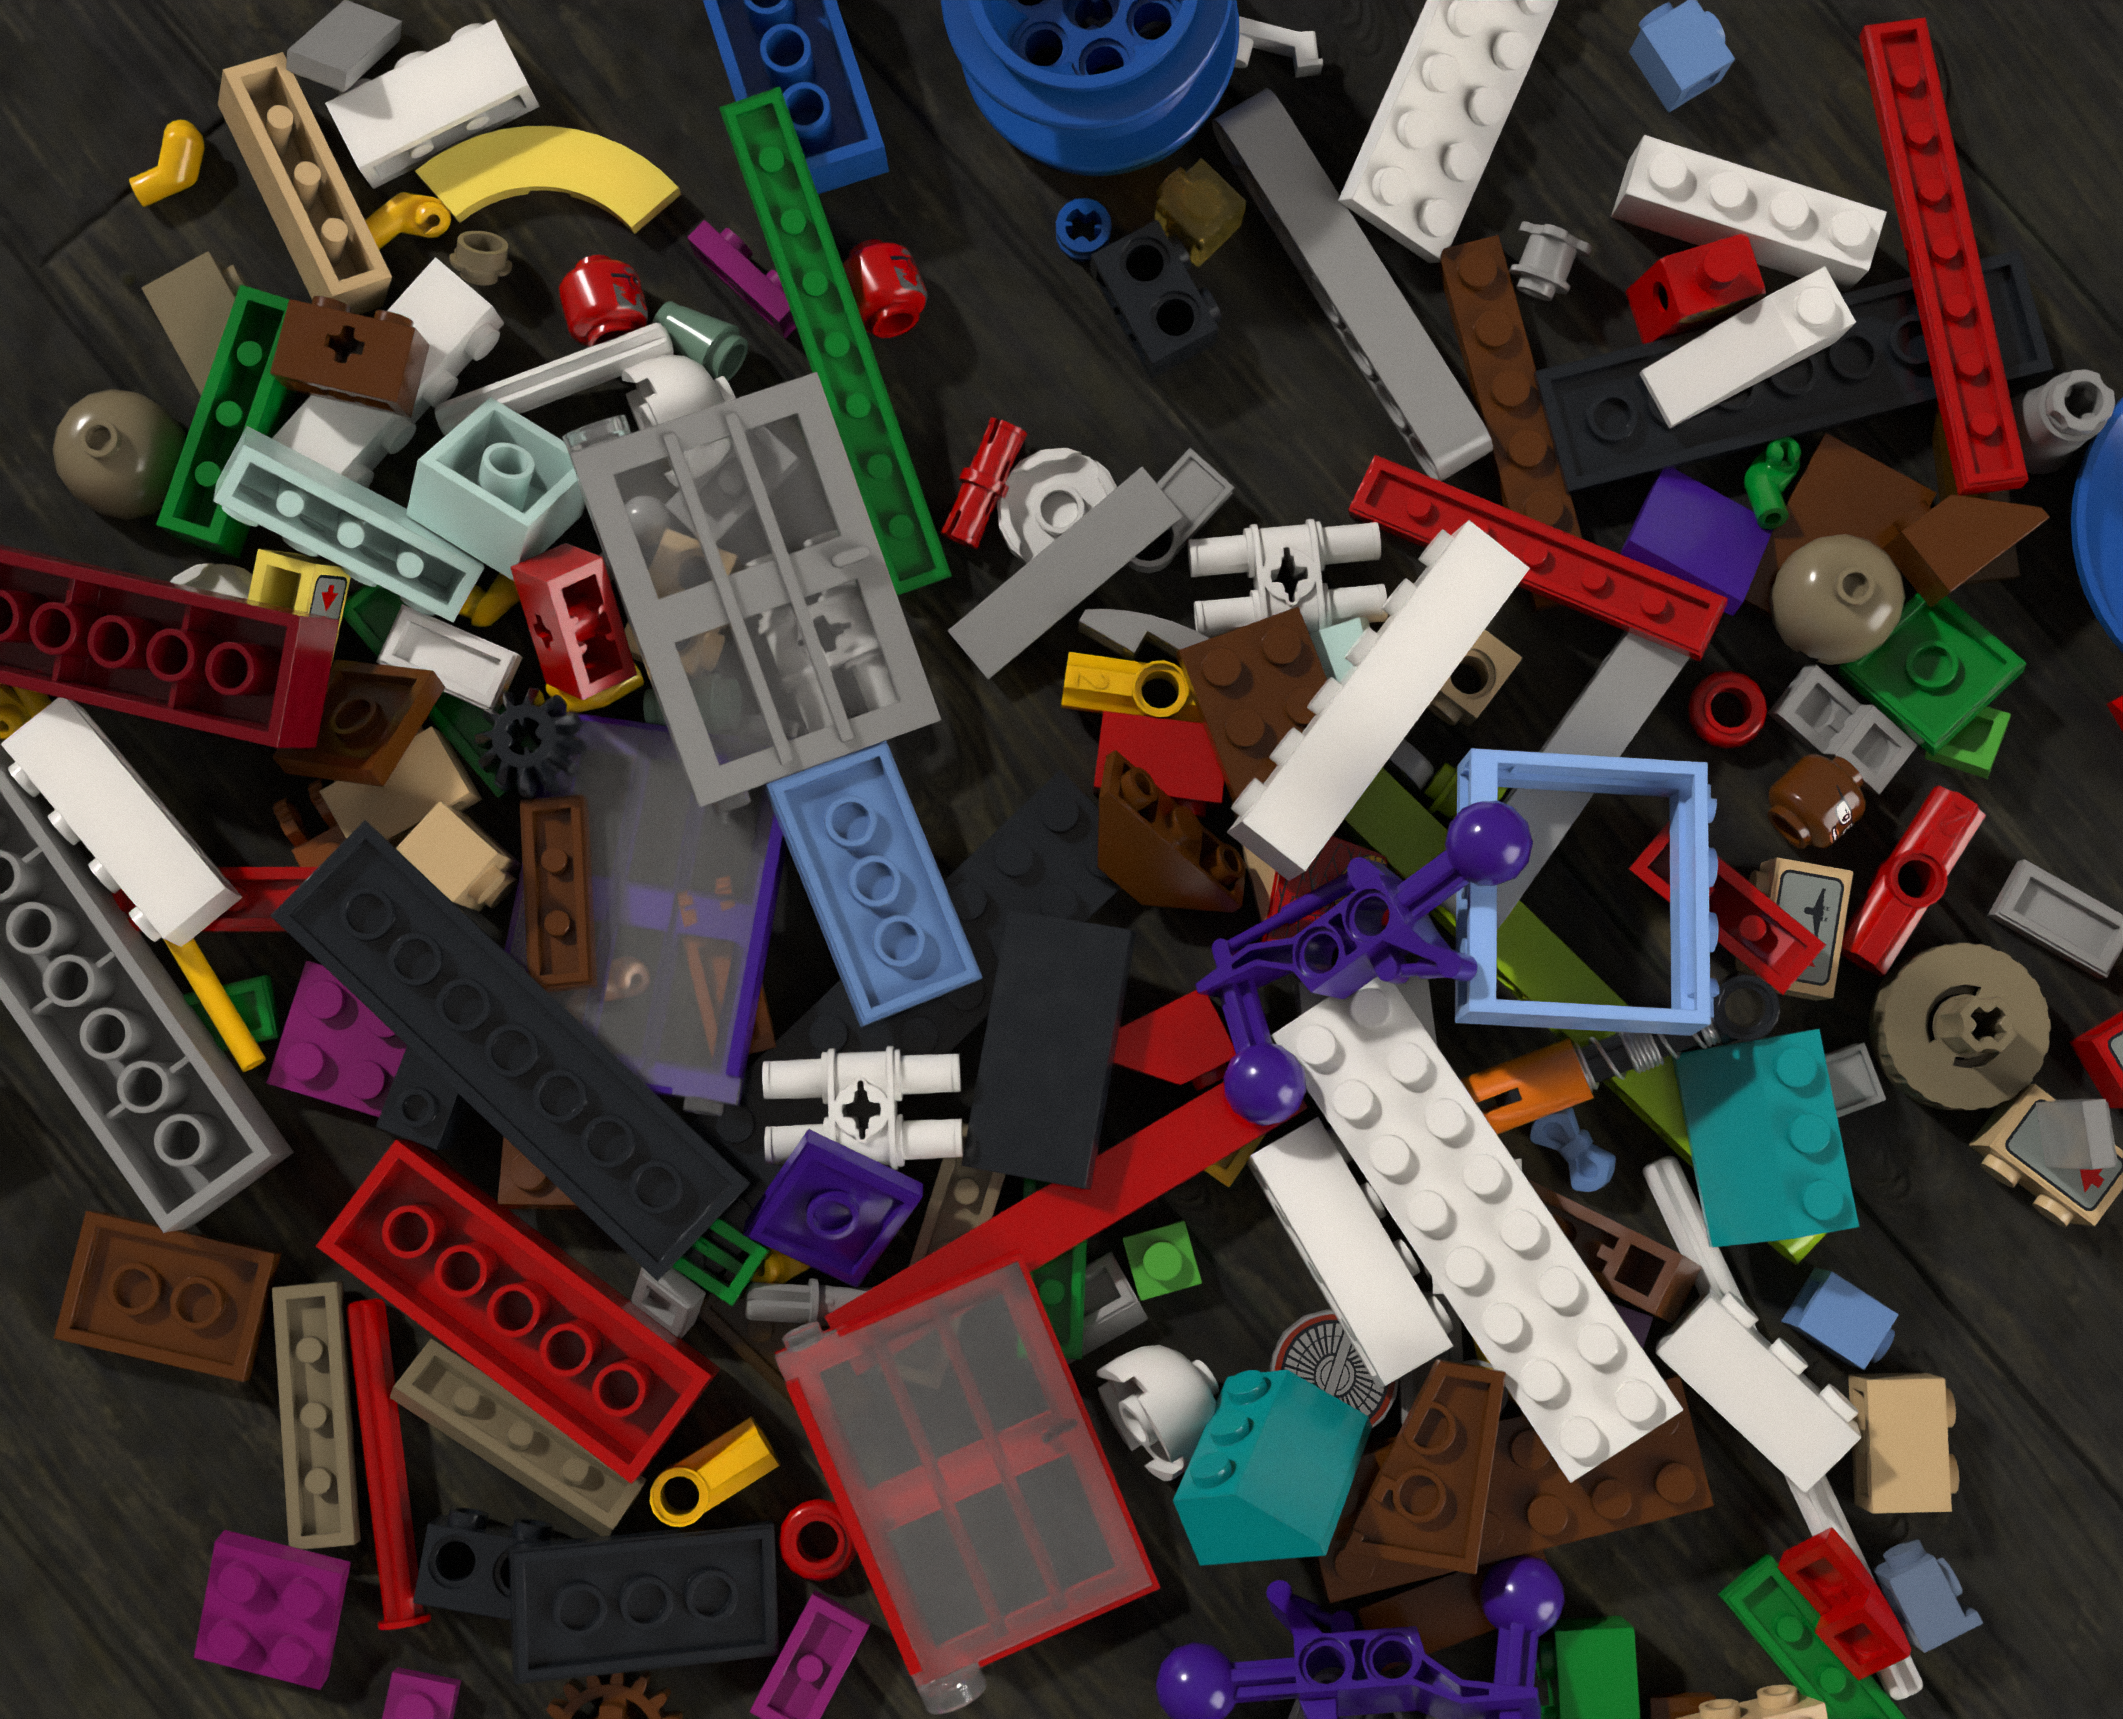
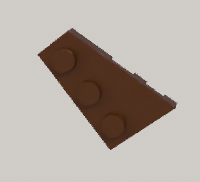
(1437, 1475)

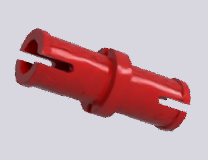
(983, 483)

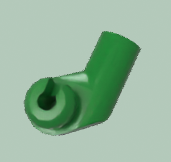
(1769, 478)

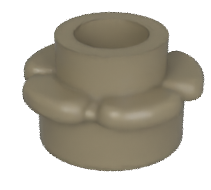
(481, 257)

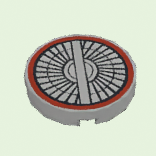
(1325, 1357)

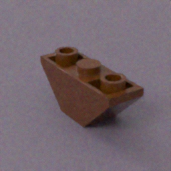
(1161, 847)

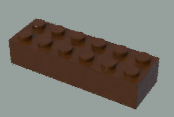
(1535, 1503)

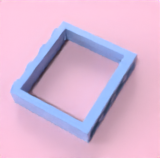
(1691, 874)

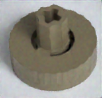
(2007, 1014)

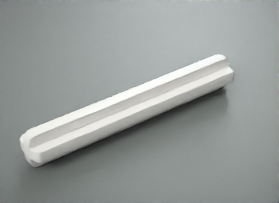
(561, 376)

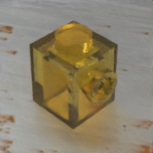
(1199, 209)

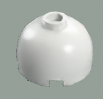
(671, 389)
(1159, 1403)

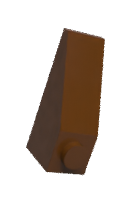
(1624, 1259)

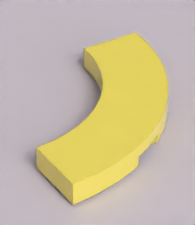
(548, 159)

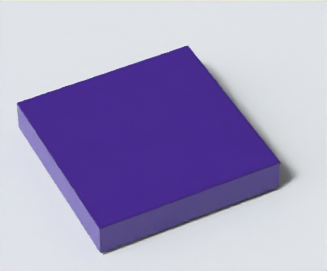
(1698, 537)
(833, 1208)

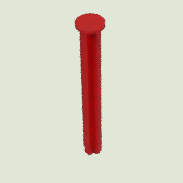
(384, 1464)

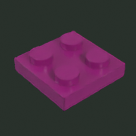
(335, 1046)
(272, 1609)

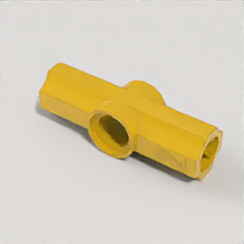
(1116, 685)

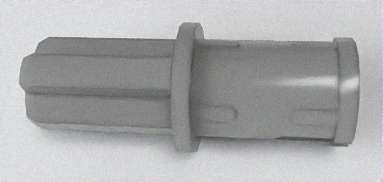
(796, 1302)

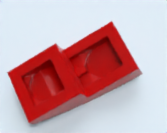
(1853, 1611)

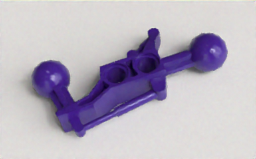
(1266, 1081)
(1517, 1596)

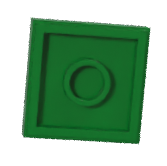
(1934, 672)

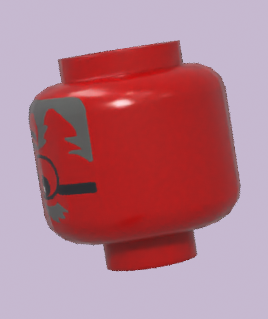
(885, 287)
(602, 300)

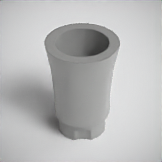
(2060, 418)

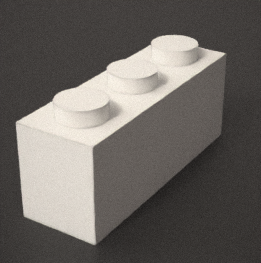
(431, 103)
(1760, 1387)

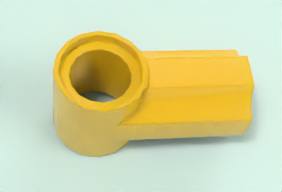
(717, 1470)

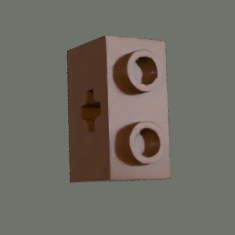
(379, 379)

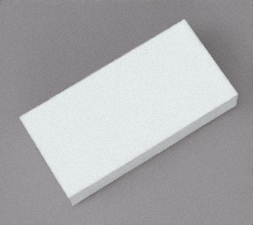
(463, 662)

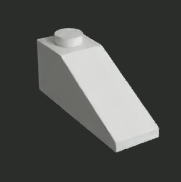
(1749, 347)

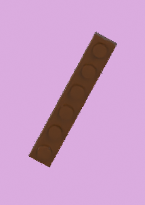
(1504, 386)

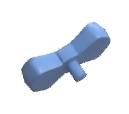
(1588, 1164)

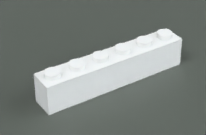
(1377, 700)

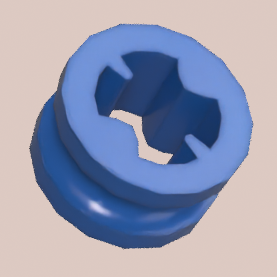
(1086, 211)

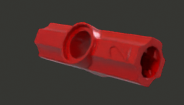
(1932, 849)

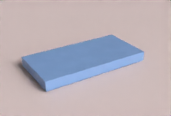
(873, 883)

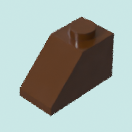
(1956, 540)

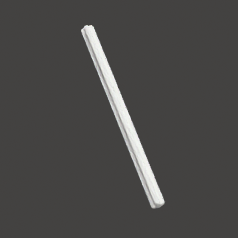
(1819, 1504)

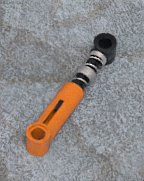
(1567, 1073)

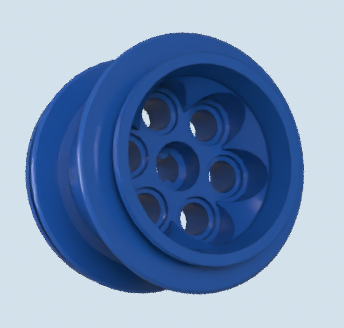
(1104, 119)

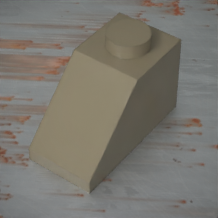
(194, 310)

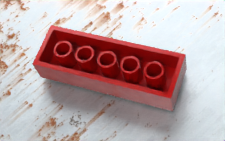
(518, 1308)

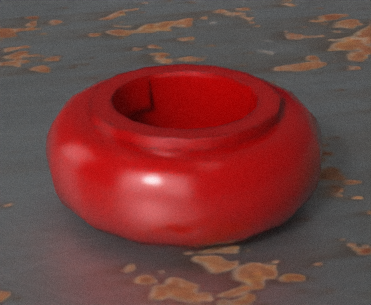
(1749, 695)
(791, 1547)

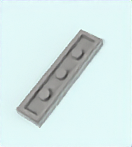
(1065, 572)

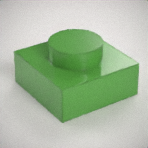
(1976, 744)
(1162, 1260)

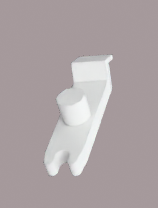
(1279, 40)

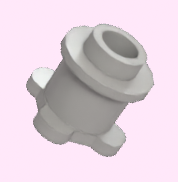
(1547, 260)

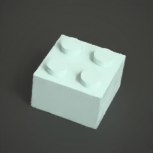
(497, 488)

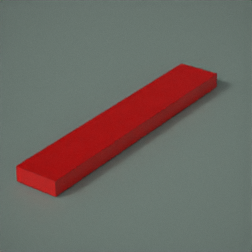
(1559, 563)

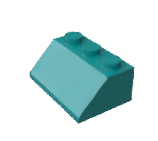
(1765, 1140)
(1270, 1470)

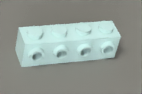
(344, 523)

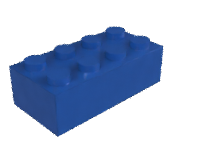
(811, 59)

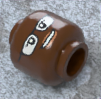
(1816, 801)

